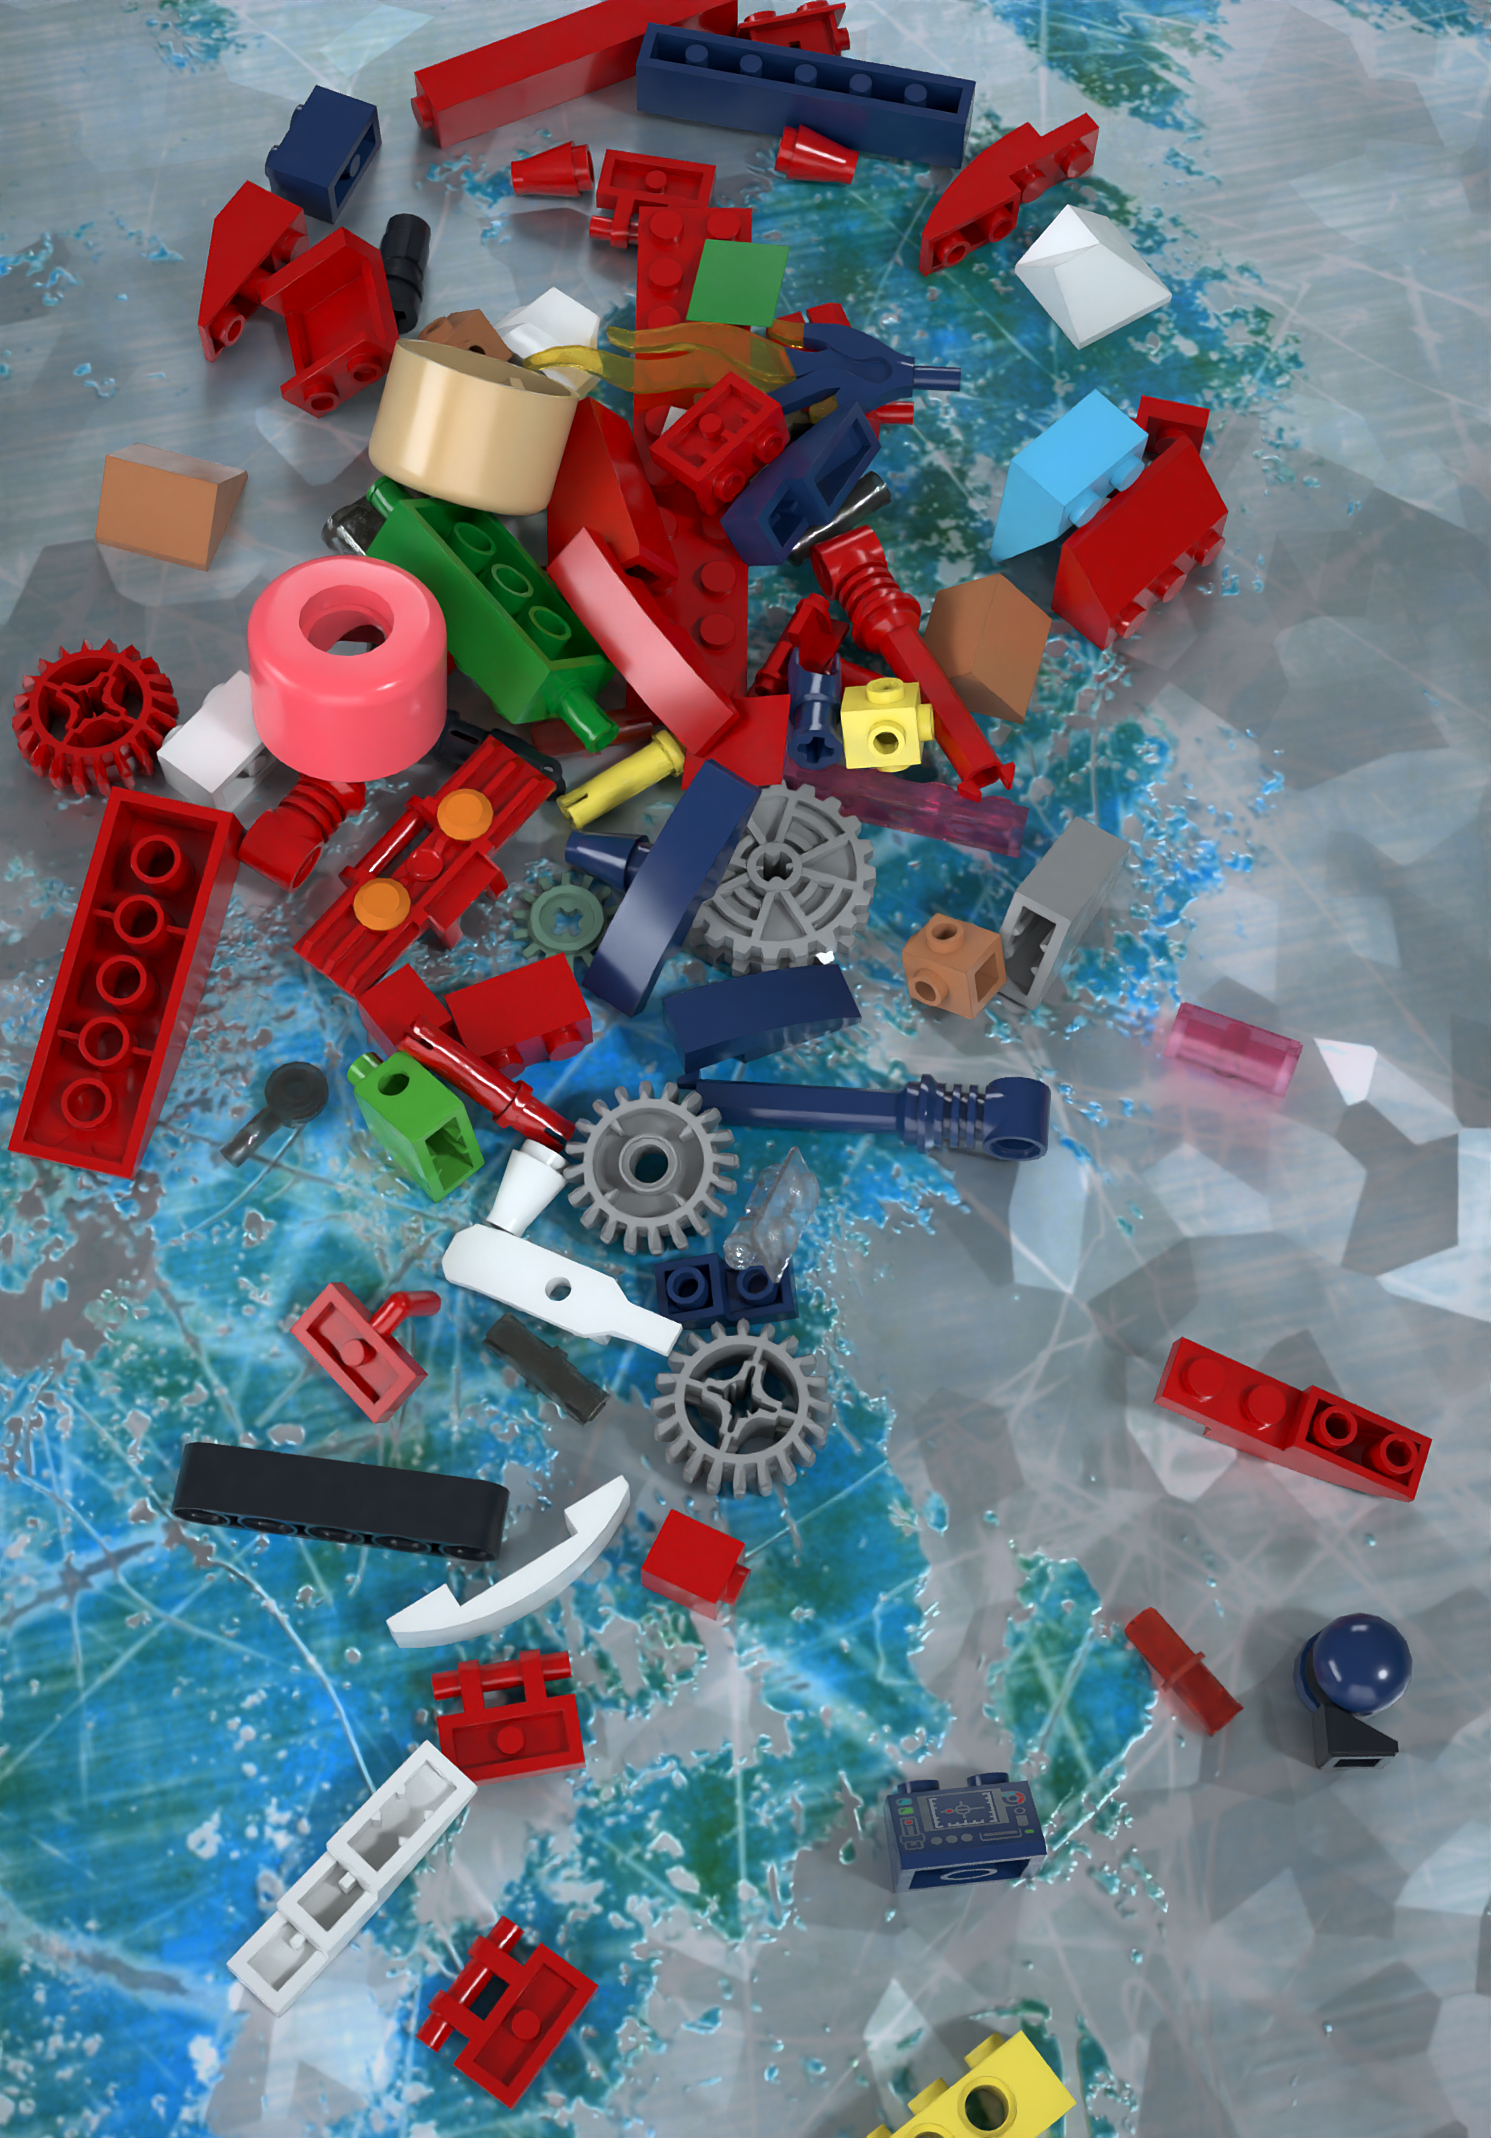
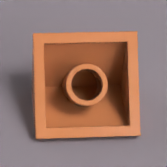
(166, 504)
(989, 644)

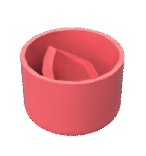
(341, 712)

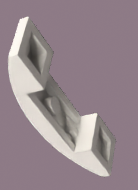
(442, 1621)

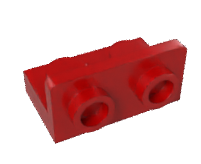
(722, 441)

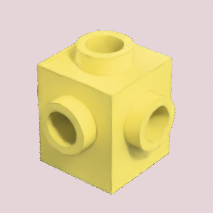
(885, 725)

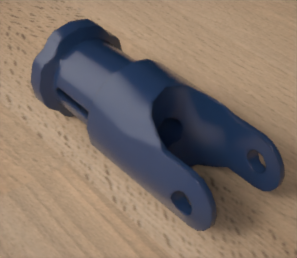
(814, 714)

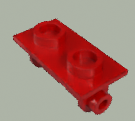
(810, 28)
(817, 641)

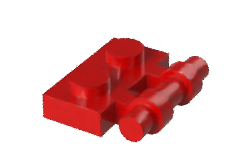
(645, 180)
(512, 1738)
(523, 2026)

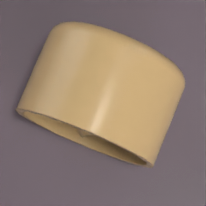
(471, 428)

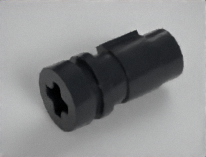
(405, 260)

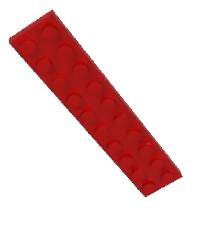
(712, 580)

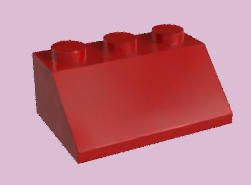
(1140, 547)

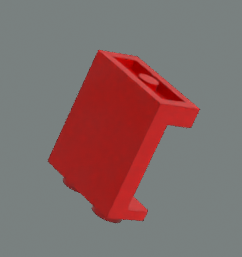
(334, 319)

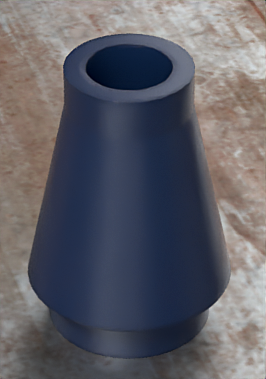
(608, 855)

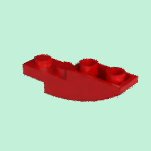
(987, 193)
(1292, 1427)

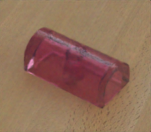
(1233, 1049)

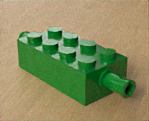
(499, 611)

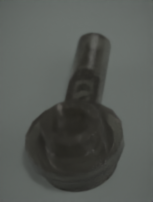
(293, 1097)

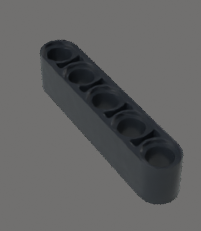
(341, 1502)

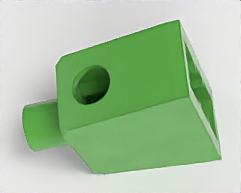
(416, 1121)

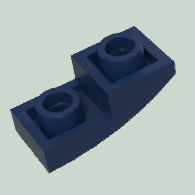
(708, 1290)

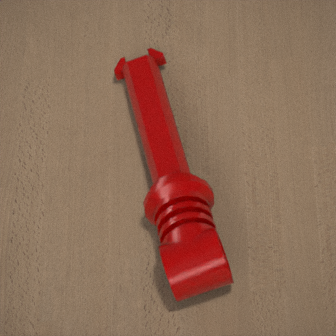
(887, 624)
(291, 838)

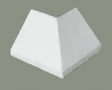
(1089, 276)

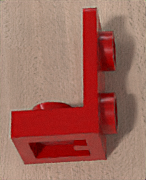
(1167, 422)

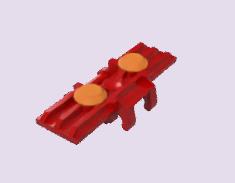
(439, 880)

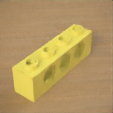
(1013, 2073)

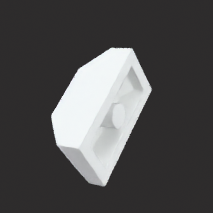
(547, 323)

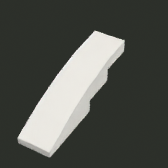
(352, 1878)

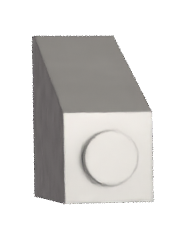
(1057, 907)

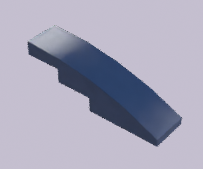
(671, 886)

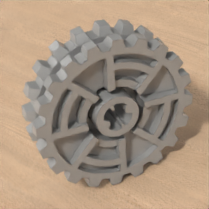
(790, 887)

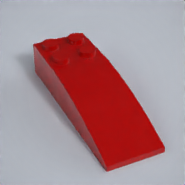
(128, 982)

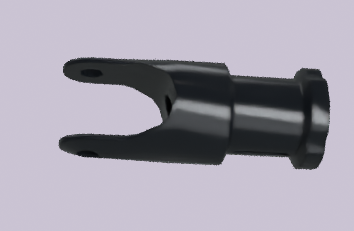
(462, 739)

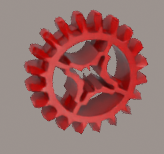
(90, 696)

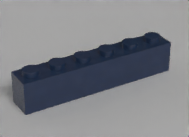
(778, 86)

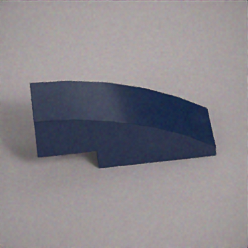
(801, 487)
(758, 1014)

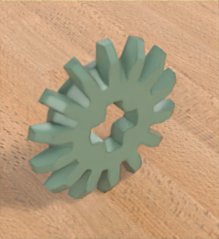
(568, 900)

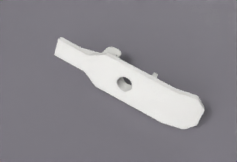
(526, 1276)

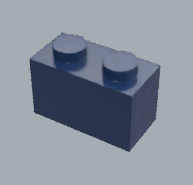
(324, 153)

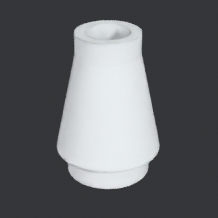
(527, 1187)

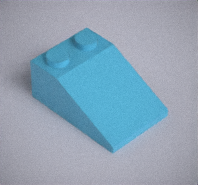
(1067, 475)

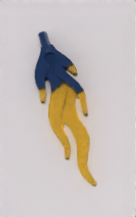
(845, 369)

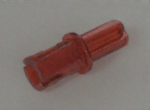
(559, 740)
(1182, 1670)

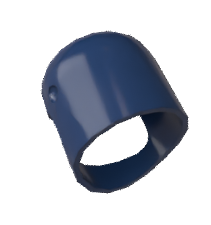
(1358, 1665)

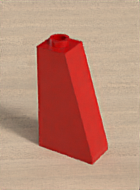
(608, 491)

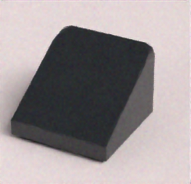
(1348, 1742)

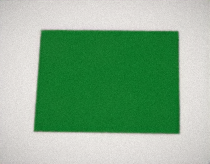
(738, 283)

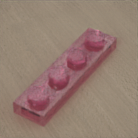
(917, 808)

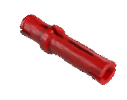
(508, 1101)

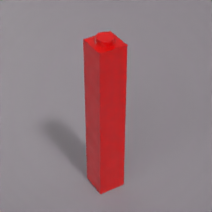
(550, 64)

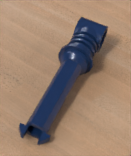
(1006, 1118)

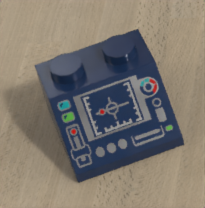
(962, 1833)

